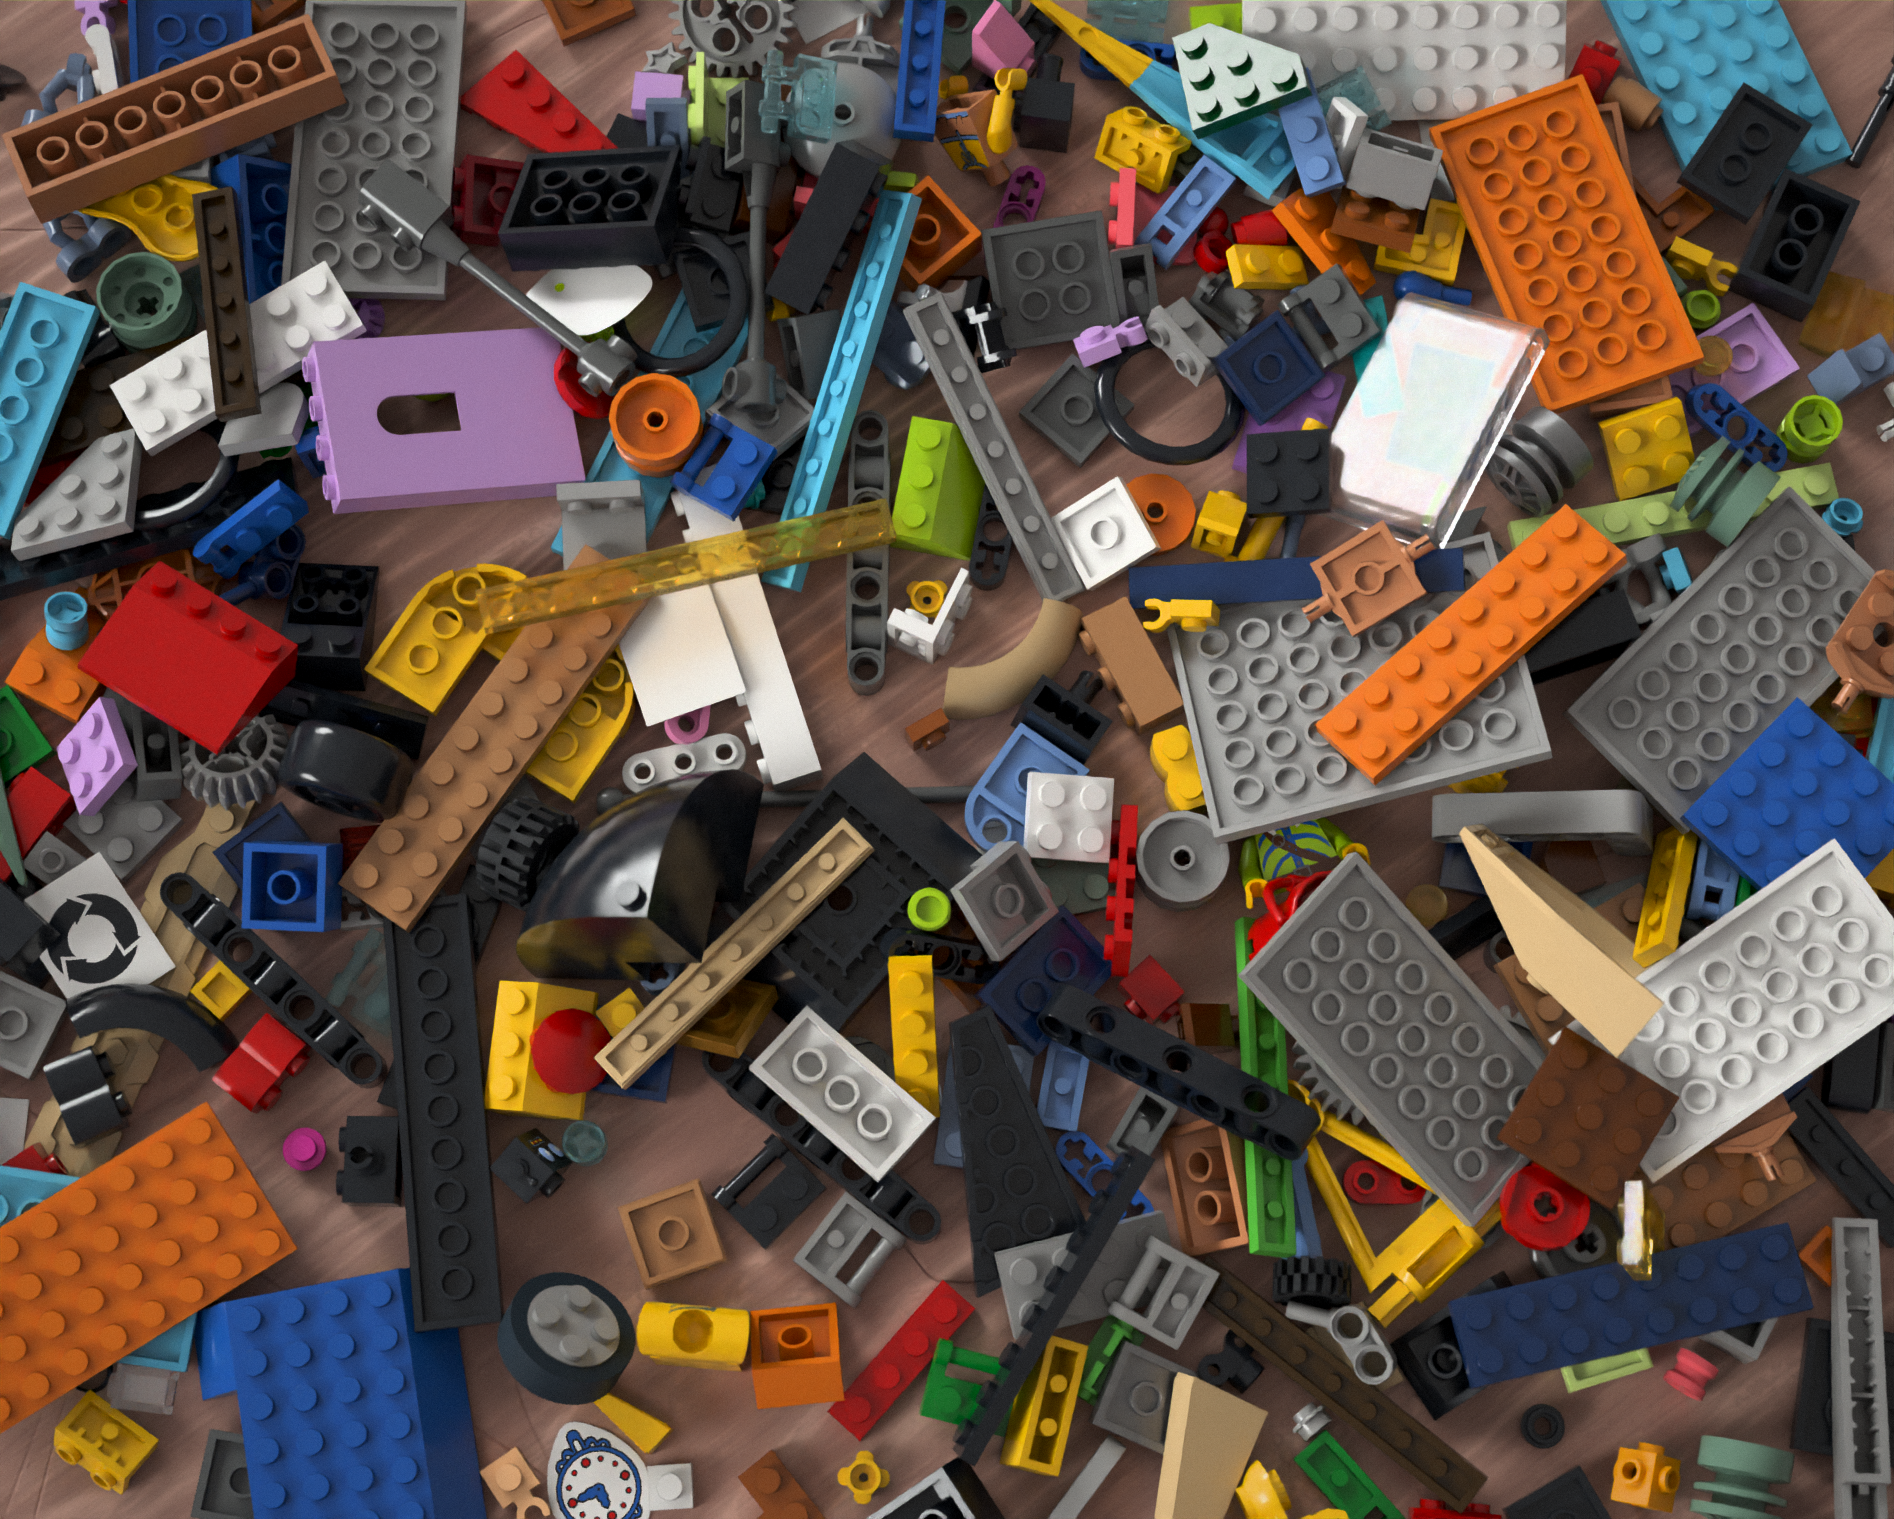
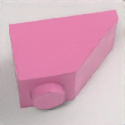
(1001, 43)

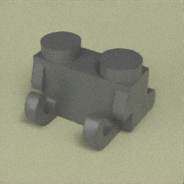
(1230, 308)

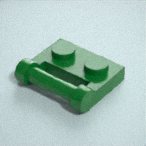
(954, 1398)

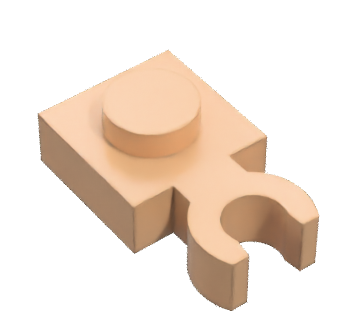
(512, 1482)

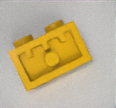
(1141, 143)
(103, 1442)

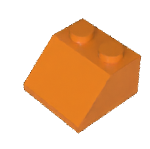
(796, 1355)

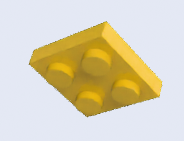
(1647, 448)

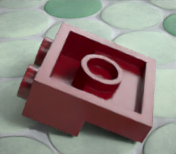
(483, 197)

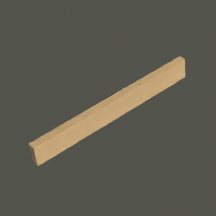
(734, 954)

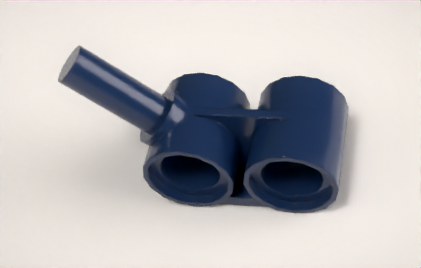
(272, 571)

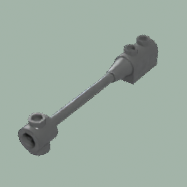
(759, 159)
(425, 222)

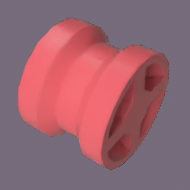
(1690, 1374)

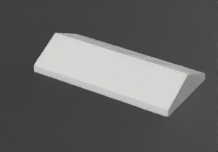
(842, 1094)

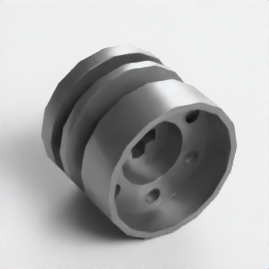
(1538, 461)

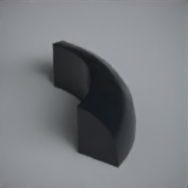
(158, 1011)

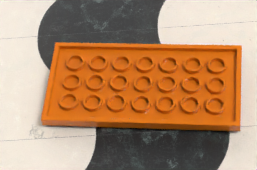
(1566, 243)
(127, 1258)

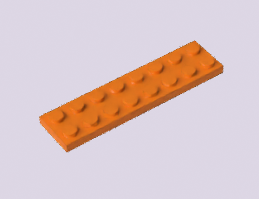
(1470, 644)

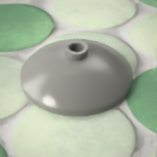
(871, 121)

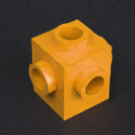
(1646, 1478)

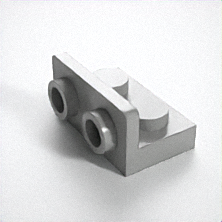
(1185, 340)

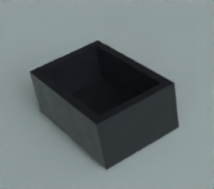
(1585, 638)

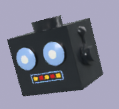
(532, 1166)

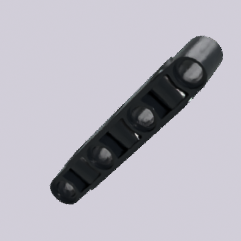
(272, 980)
(1202, 1087)
(889, 1198)

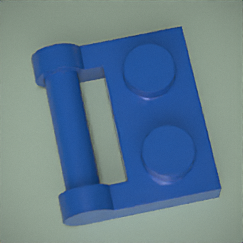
(735, 473)

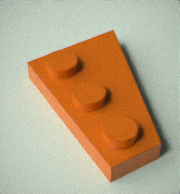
(1310, 225)

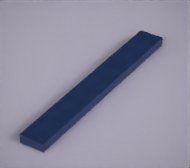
(1270, 579)

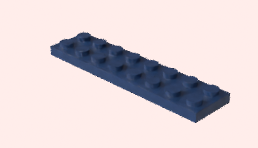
(1609, 1314)

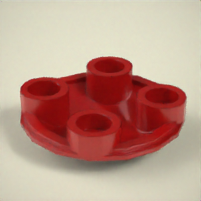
(566, 1049)

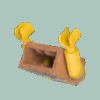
(978, 124)

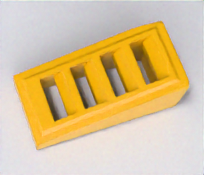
(638, 1425)

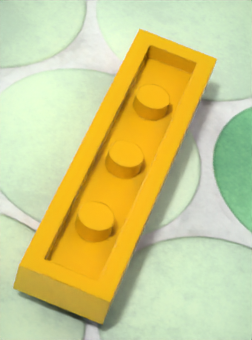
(1665, 896)
(915, 1029)

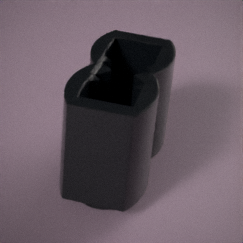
(88, 1095)

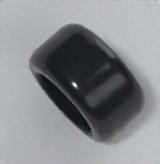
(345, 771)

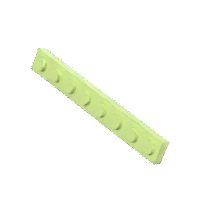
(1645, 516)

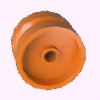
(651, 402)

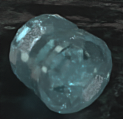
(579, 1135)

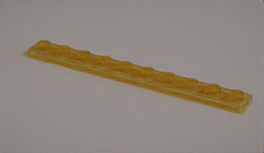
(685, 566)

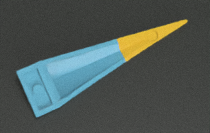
(1251, 150)

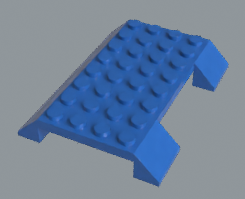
(345, 1402)

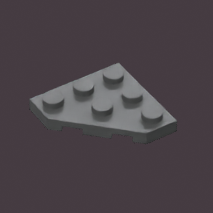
(86, 502)

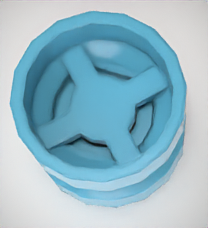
(66, 620)

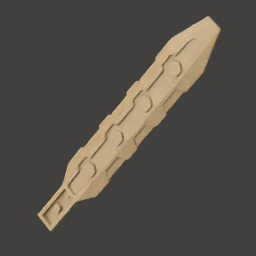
(136, 1050)

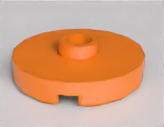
(1176, 506)

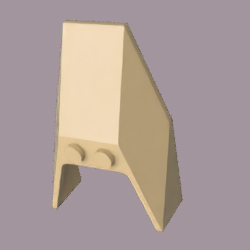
(1564, 942)

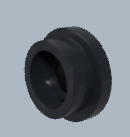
(1555, 1421)

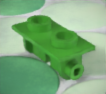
(1101, 1354)

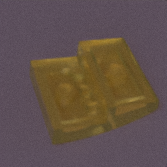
(1847, 316)

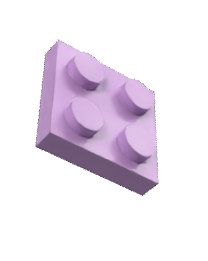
(96, 756)

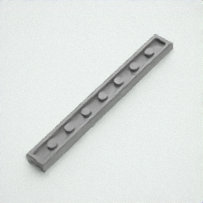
(993, 449)

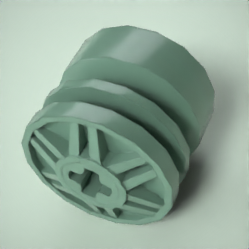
(142, 286)
(1724, 490)
(1740, 1478)

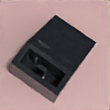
(332, 623)

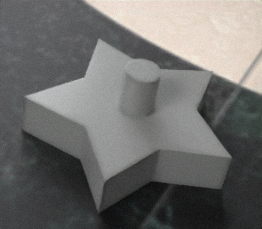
(664, 60)

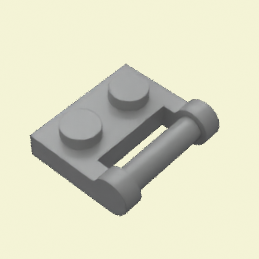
(838, 1240)
(1176, 1298)

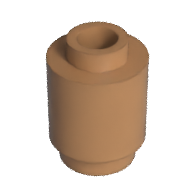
(1637, 104)

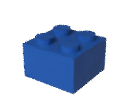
(292, 885)

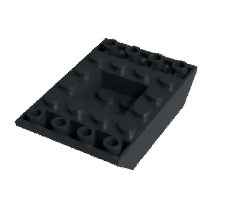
(833, 954)

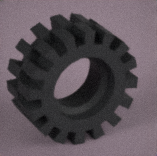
(1312, 1282)

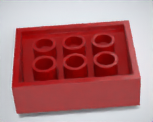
(190, 658)

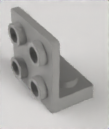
(603, 516)

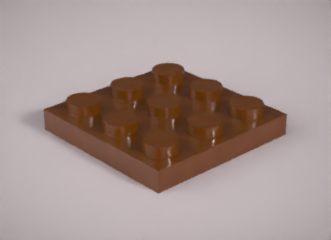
(1587, 1118)

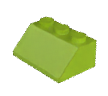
(937, 492)

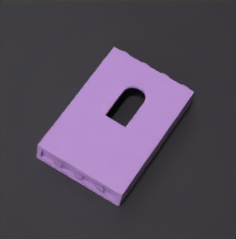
(514, 424)

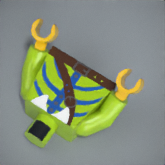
(1293, 850)

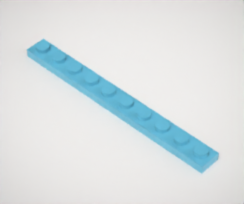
(848, 368)

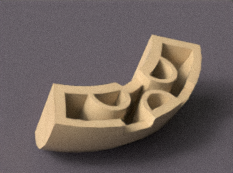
(1008, 680)

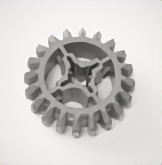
(239, 769)

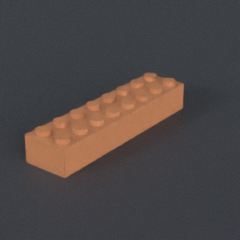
(173, 118)

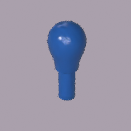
(1421, 284)

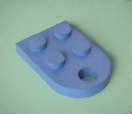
(1003, 786)

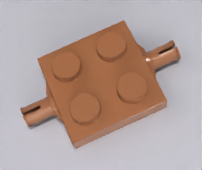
(1368, 578)

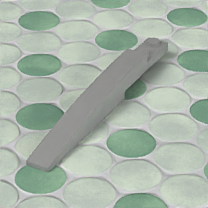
(1858, 1373)

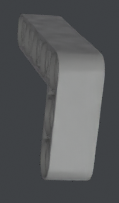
(1608, 815)

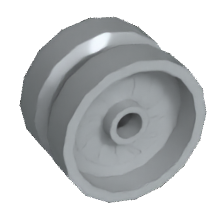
(1177, 886)

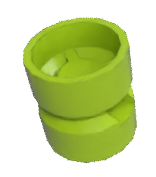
(1810, 428)

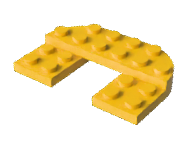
(443, 636)

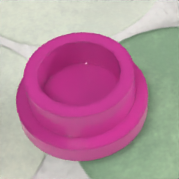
(304, 1149)

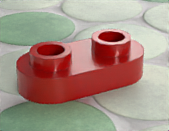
(1385, 1187)

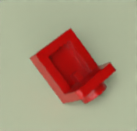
(1598, 67)

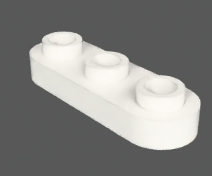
(702, 753)

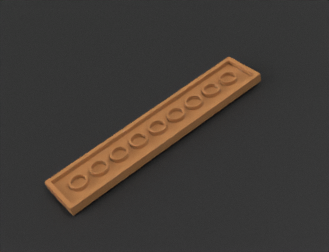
(484, 757)

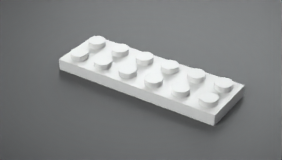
(176, 391)

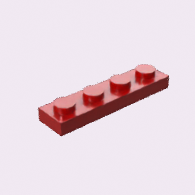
(901, 1360)

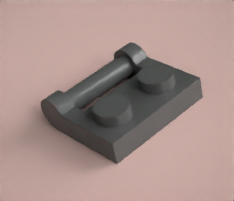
(1341, 310)

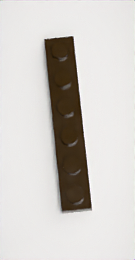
(226, 304)

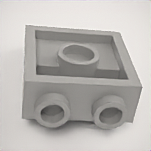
(1004, 899)

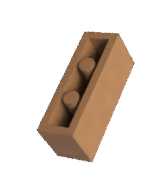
(1130, 666)

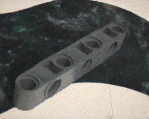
(867, 619)

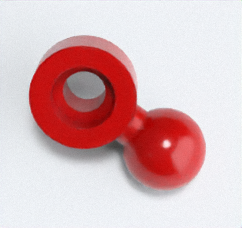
(1211, 248)

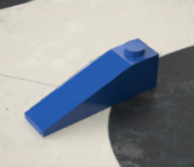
(263, 208)

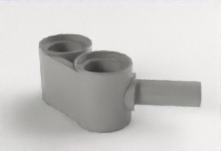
(1355, 1347)

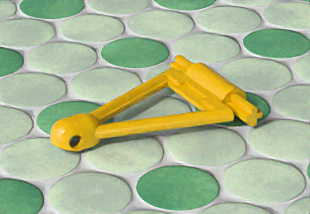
(1423, 1253)

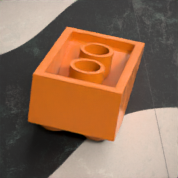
(52, 675)

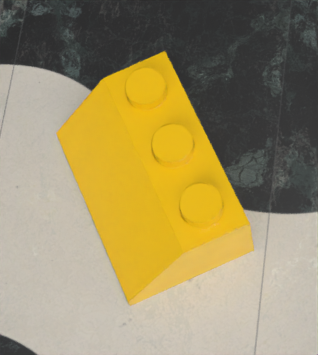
(512, 1081)

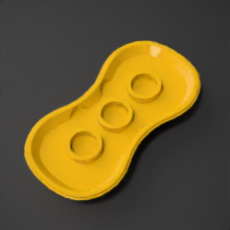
(158, 214)

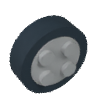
(566, 1338)

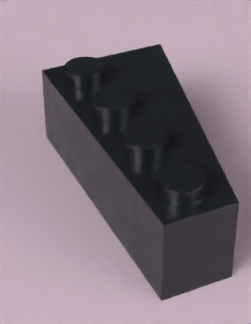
(829, 225)

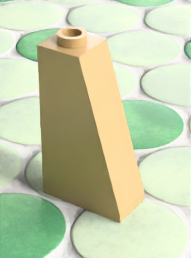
(1204, 1449)

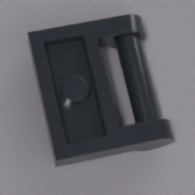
(779, 1201)

